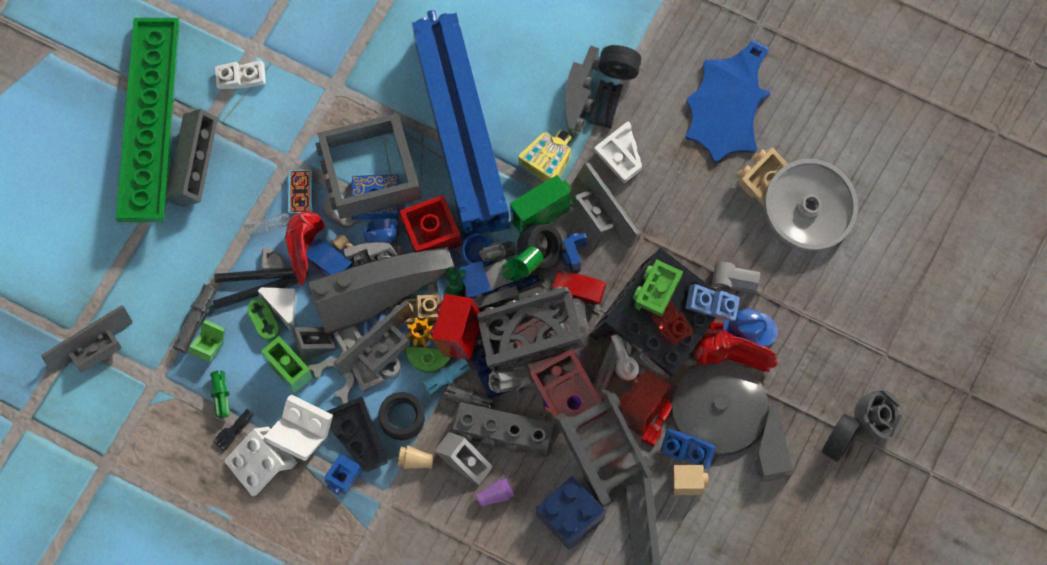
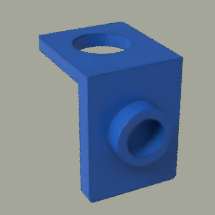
(476, 280)

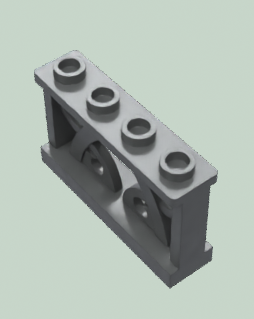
(518, 311)

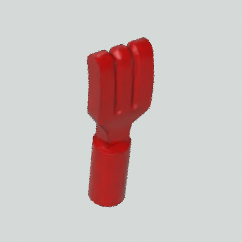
(654, 430)

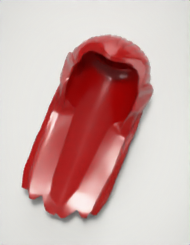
(299, 233)
(719, 345)

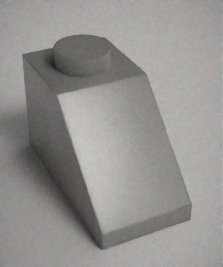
(463, 458)

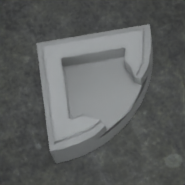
(271, 260)

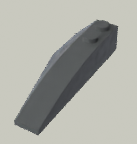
(370, 288)

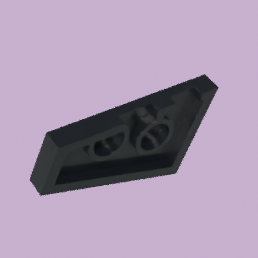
(357, 433)

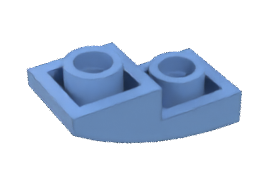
(712, 303)

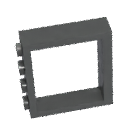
(376, 199)

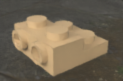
(755, 178)

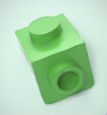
(208, 341)

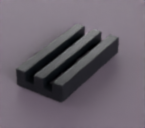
(610, 87)

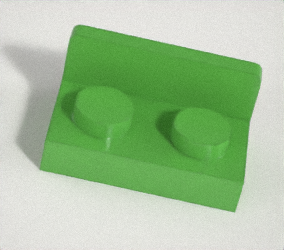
(658, 287)

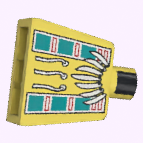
(547, 156)

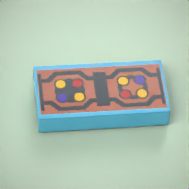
(299, 191)

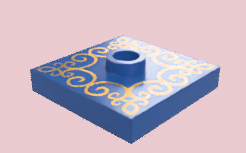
(370, 183)

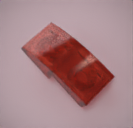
(672, 323)

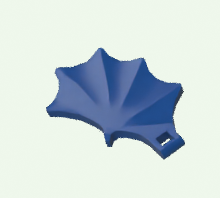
(727, 103)

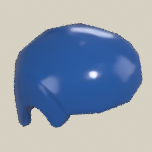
(381, 231)
(471, 247)

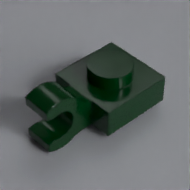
(456, 285)

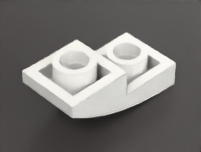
(240, 76)

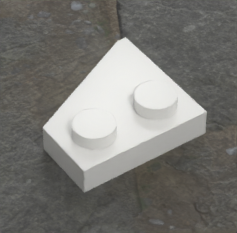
(620, 153)

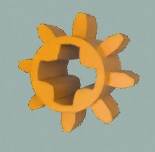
(417, 339)

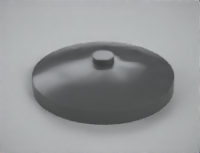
(721, 406)

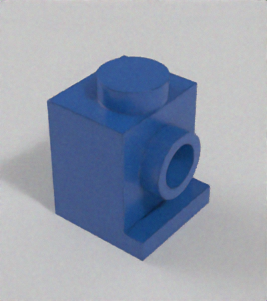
(341, 467)

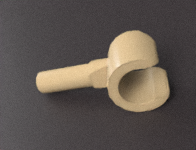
(341, 242)

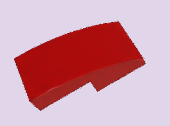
(581, 286)

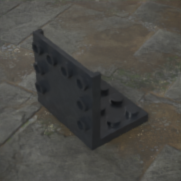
(640, 329)

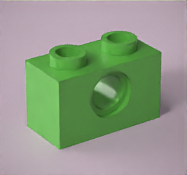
(286, 364)

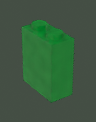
(541, 204)

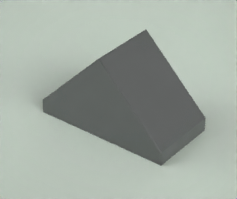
(312, 341)

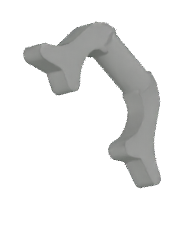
(346, 222)
(349, 376)

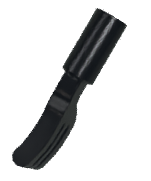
(228, 435)

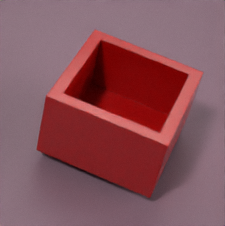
(456, 327)

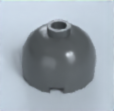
(878, 415)

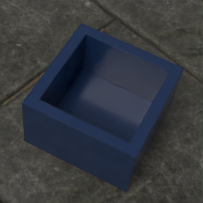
(570, 512)

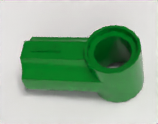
(522, 264)

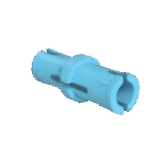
(446, 375)

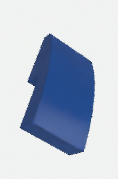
(327, 258)
(688, 448)

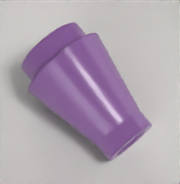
(497, 492)

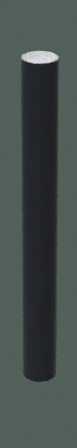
(255, 275)
(253, 292)

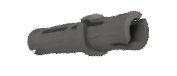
(196, 315)

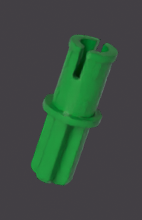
(220, 394)

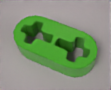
(268, 318)

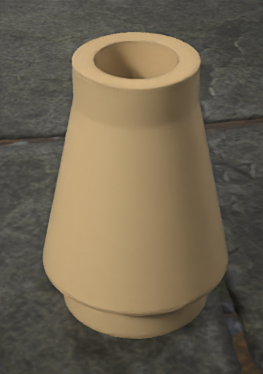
(414, 459)

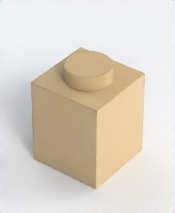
(689, 480)

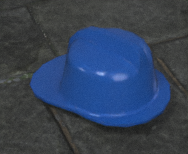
(752, 326)

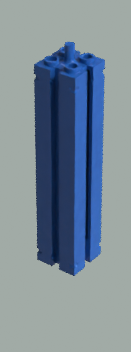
(460, 124)

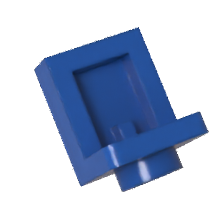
(570, 254)

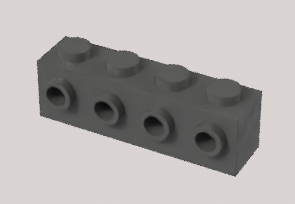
(192, 157)
(504, 430)

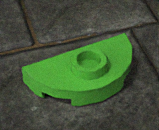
(427, 359)

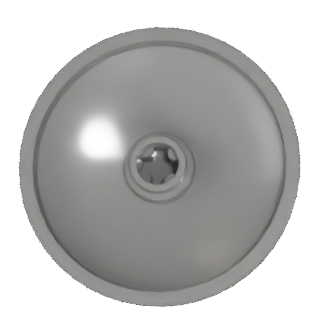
(811, 205)

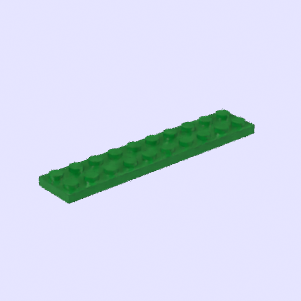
(148, 120)

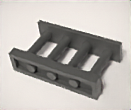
(579, 446)

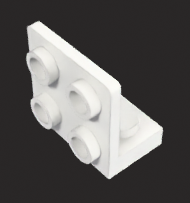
(300, 428)
(257, 461)

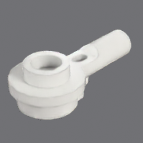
(626, 366)

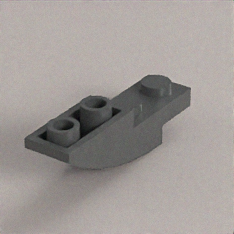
(577, 94)

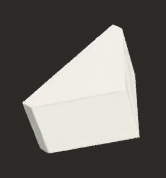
(282, 303)

